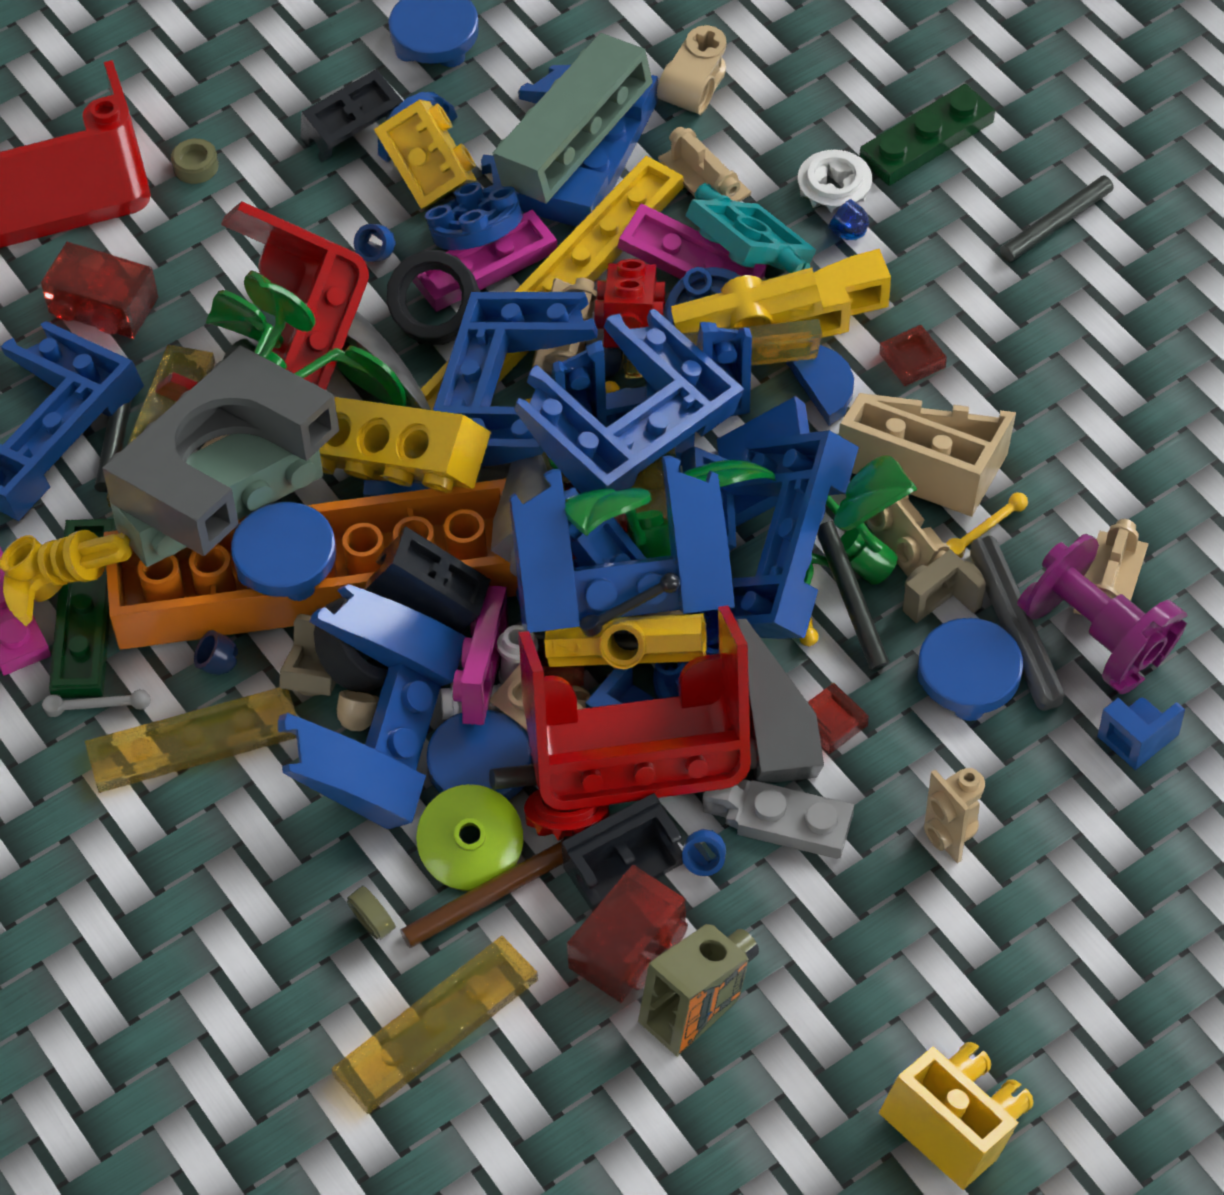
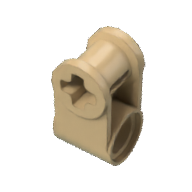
(695, 70)

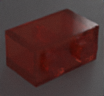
(99, 290)
(627, 933)

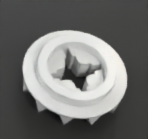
(843, 168)

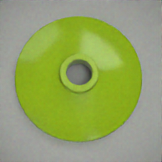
(464, 864)

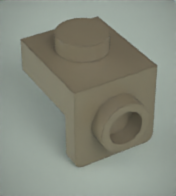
(934, 584)
(302, 667)

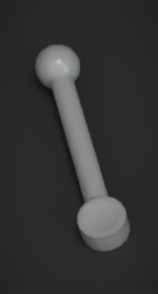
(55, 706)

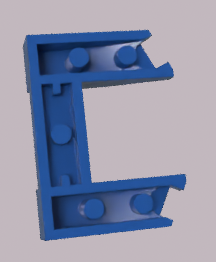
(598, 172)
(501, 325)
(585, 373)
(86, 383)
(689, 399)
(805, 473)
(560, 595)
(382, 775)

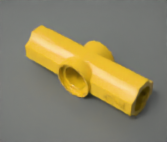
(752, 302)
(659, 640)

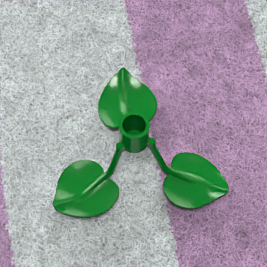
(244, 318)
(867, 494)
(648, 528)

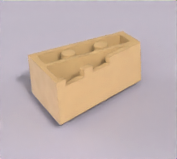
(940, 451)

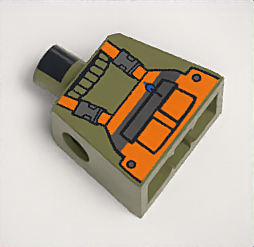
(694, 985)

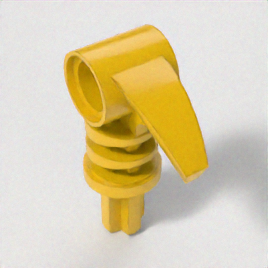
(40, 570)

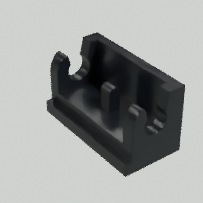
(347, 112)
(429, 581)
(606, 851)

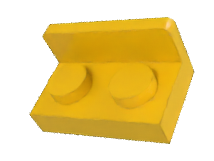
(426, 152)

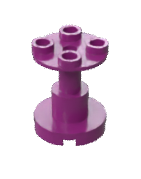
(1117, 623)

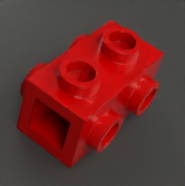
(629, 292)

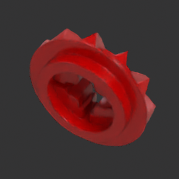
(560, 822)

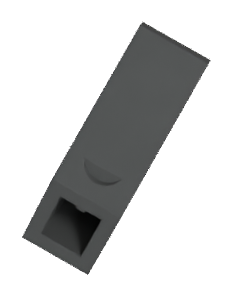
(782, 723)

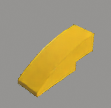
(849, 289)

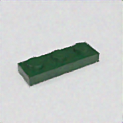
(927, 134)

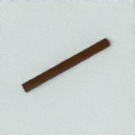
(483, 895)

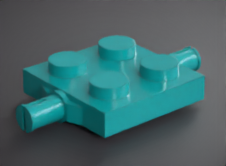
(748, 232)

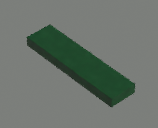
(81, 628)

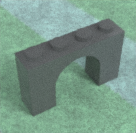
(235, 398)

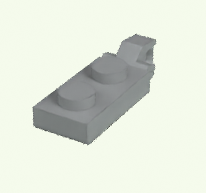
(783, 816)

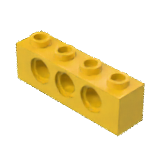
(405, 445)

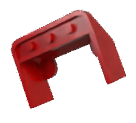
(76, 175)
(313, 269)
(646, 745)

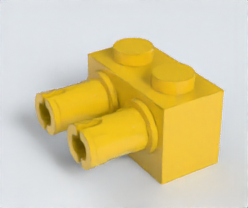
(951, 1116)

